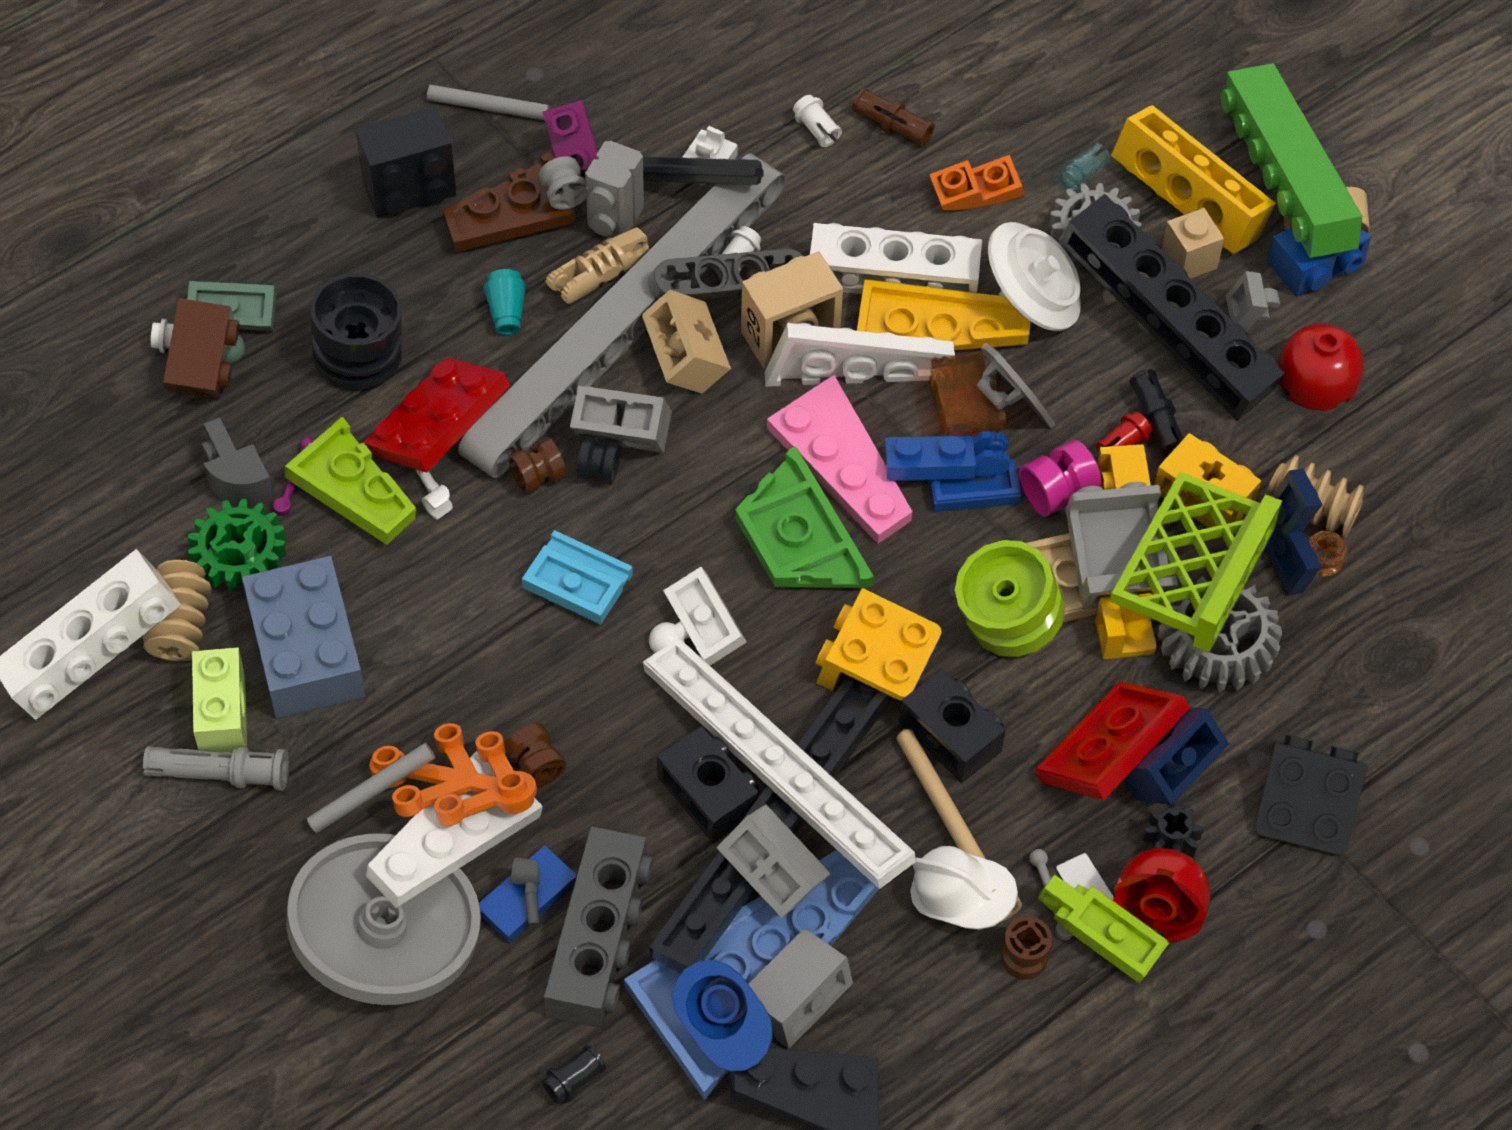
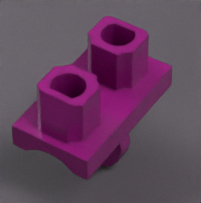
(571, 134)

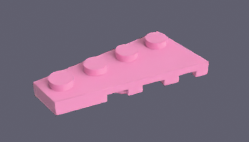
(842, 458)

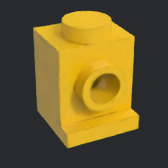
(1122, 466)

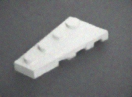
(857, 355)

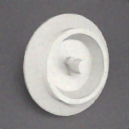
(1035, 275)

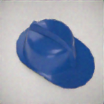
(723, 1015)

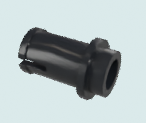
(573, 1074)

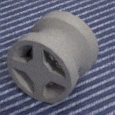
(563, 183)

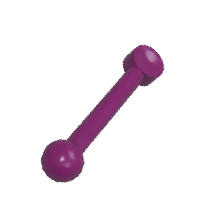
(282, 504)

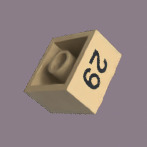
(792, 293)

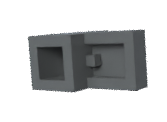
(234, 472)

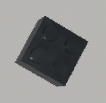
(406, 161)

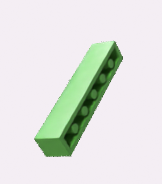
(1292, 161)

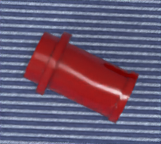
(1132, 430)

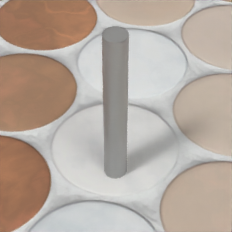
(486, 102)
(371, 788)

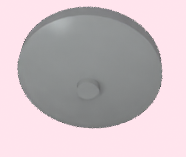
(364, 944)

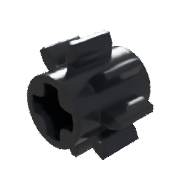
(1173, 830)

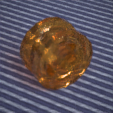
(1332, 542)

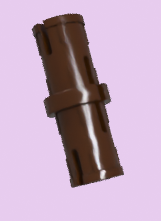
(870, 106)

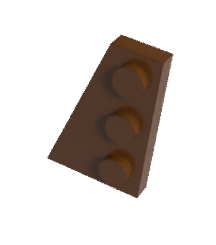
(505, 211)

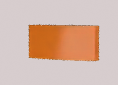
(970, 188)

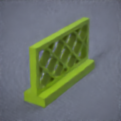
(1227, 580)

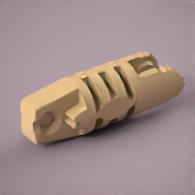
(598, 265)

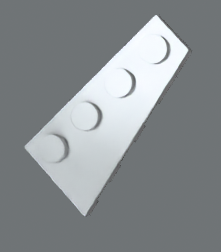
(431, 851)

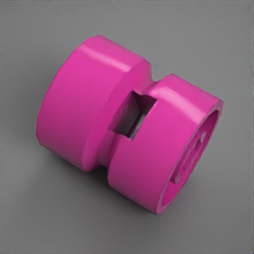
(1053, 479)

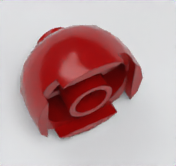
(1321, 366)
(1165, 892)

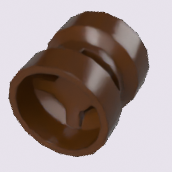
(534, 467)
(534, 754)
(1023, 958)

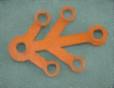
(508, 790)

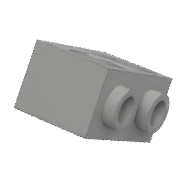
(621, 416)

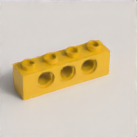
(1192, 177)

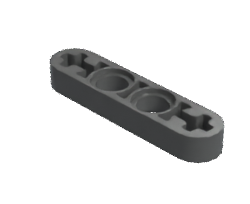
(724, 265)

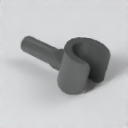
(527, 873)

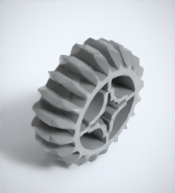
(1223, 664)

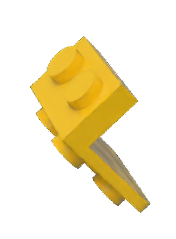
(878, 646)

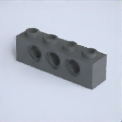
(605, 858)

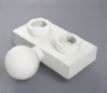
(701, 618)

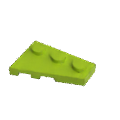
(350, 483)

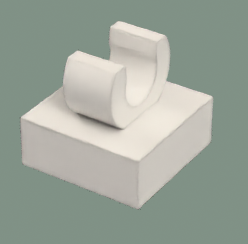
(712, 145)

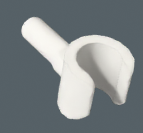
(437, 501)

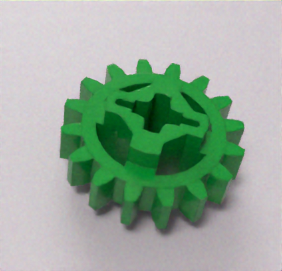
(237, 544)

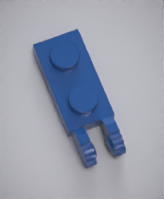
(946, 456)

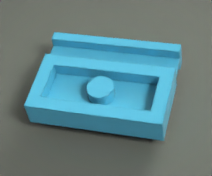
(577, 577)

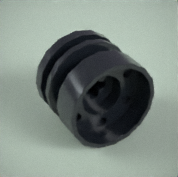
(356, 331)

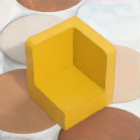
(1123, 631)

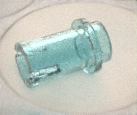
(1079, 170)

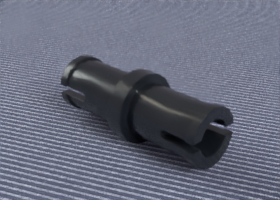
(1157, 410)

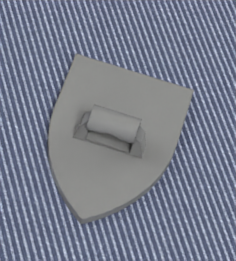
(1020, 389)

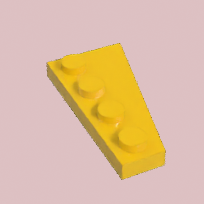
(942, 314)

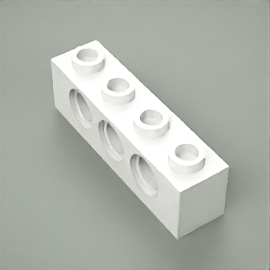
(897, 257)
(86, 634)

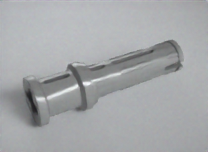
(238, 767)

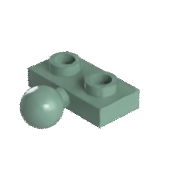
(250, 305)

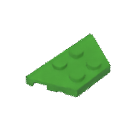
(799, 531)

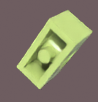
(219, 700)

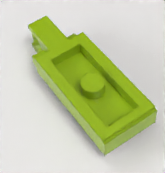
(1104, 927)

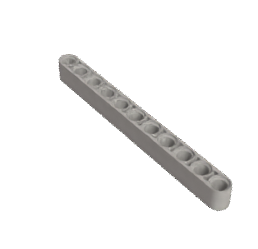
(610, 325)

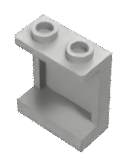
(1105, 534)

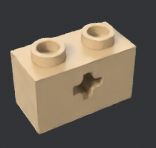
(685, 330)

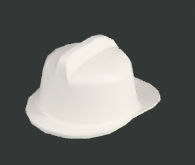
(959, 886)

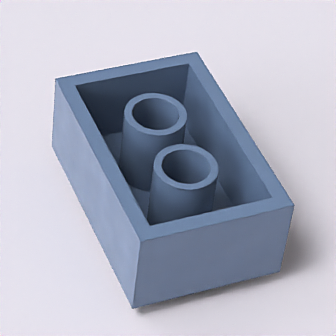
(303, 637)

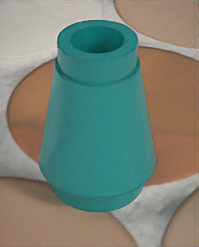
(505, 300)

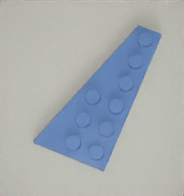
(748, 947)

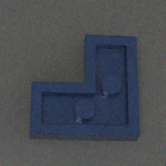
(1288, 545)

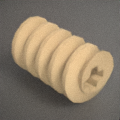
(1337, 504)
(179, 631)

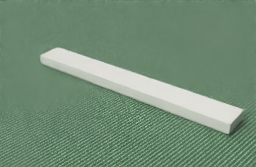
(780, 763)

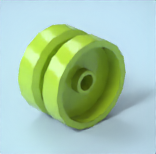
(1010, 598)

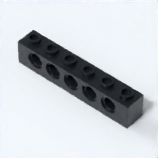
(1175, 328)

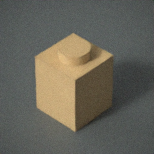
(1193, 242)

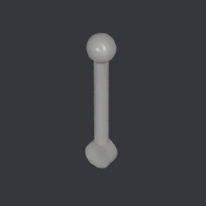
(1039, 859)

